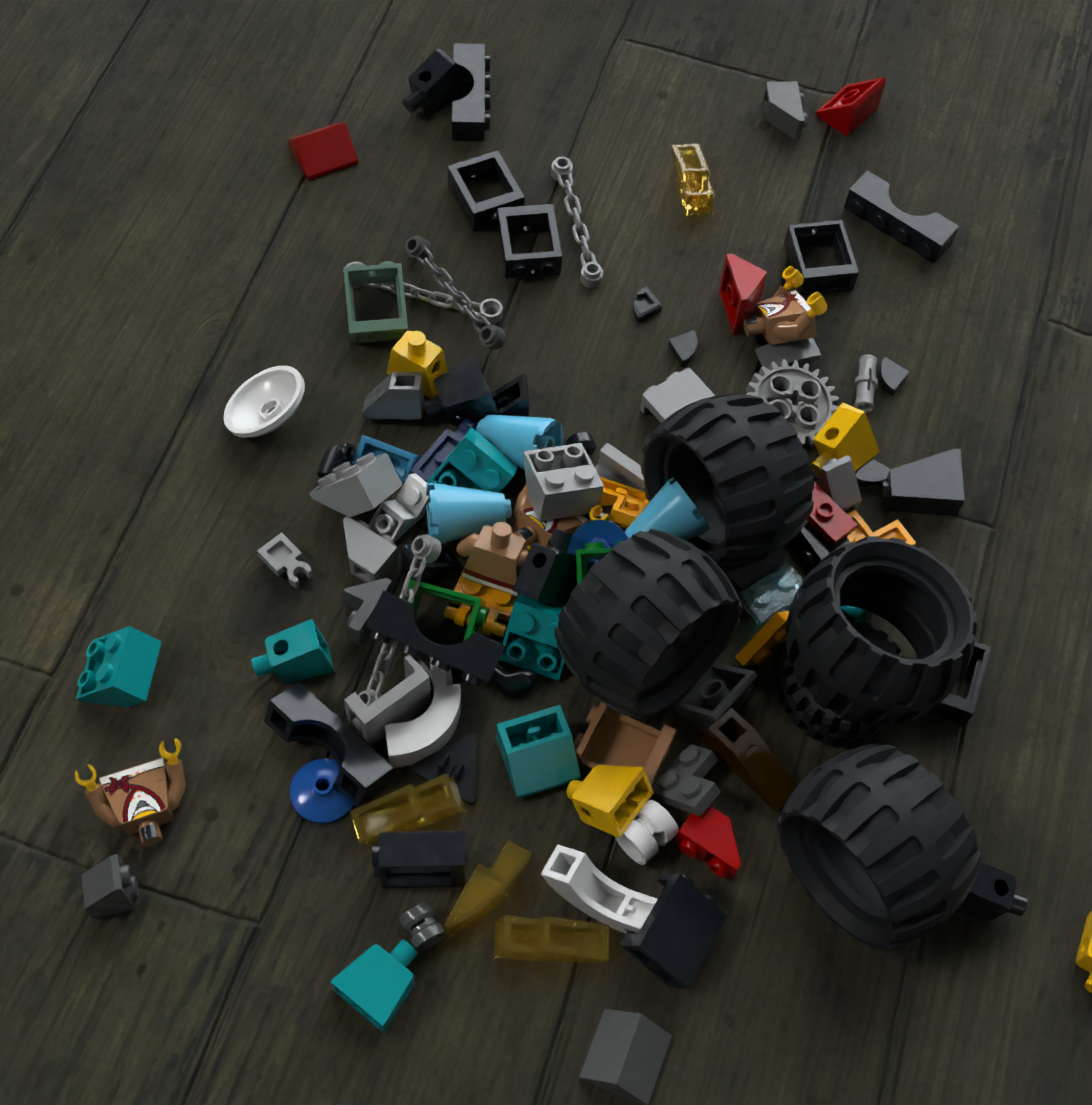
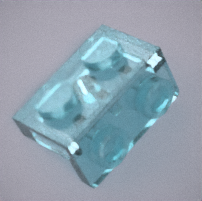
(771, 595)

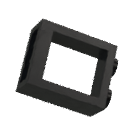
(483, 214)
(527, 220)
(827, 278)
(960, 709)
(420, 859)

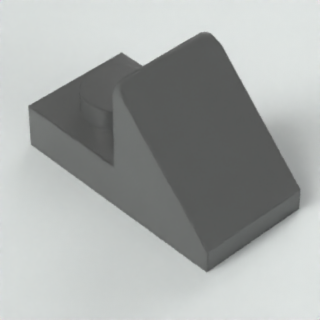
(363, 601)

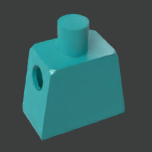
(295, 654)
(377, 983)

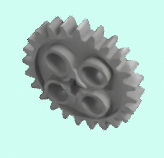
(792, 401)

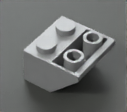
(561, 481)
(358, 486)

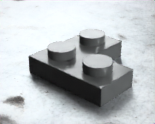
(684, 782)

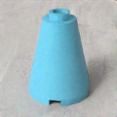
(519, 434)
(462, 511)
(671, 513)

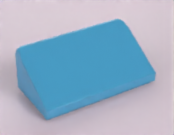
(402, 460)

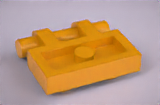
(498, 602)

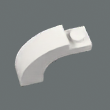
(429, 733)
(594, 893)

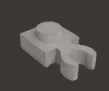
(284, 557)

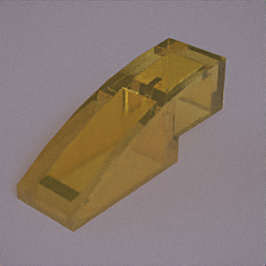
(692, 179)
(408, 809)
(488, 888)
(551, 939)

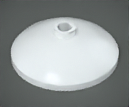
(264, 402)

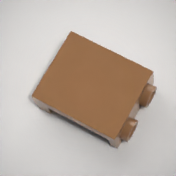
(622, 742)

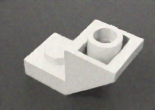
(400, 514)

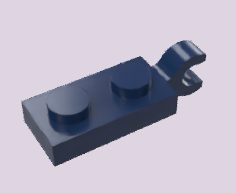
(439, 450)

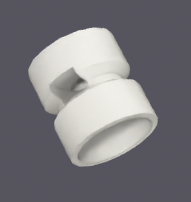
(650, 828)

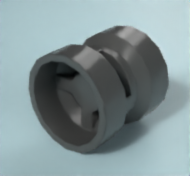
(422, 926)

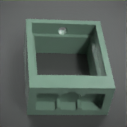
(375, 329)

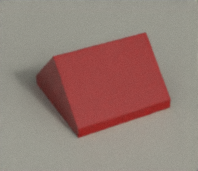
(852, 105)
(324, 150)
(740, 290)

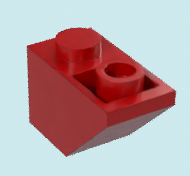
(712, 841)

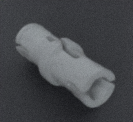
(866, 383)

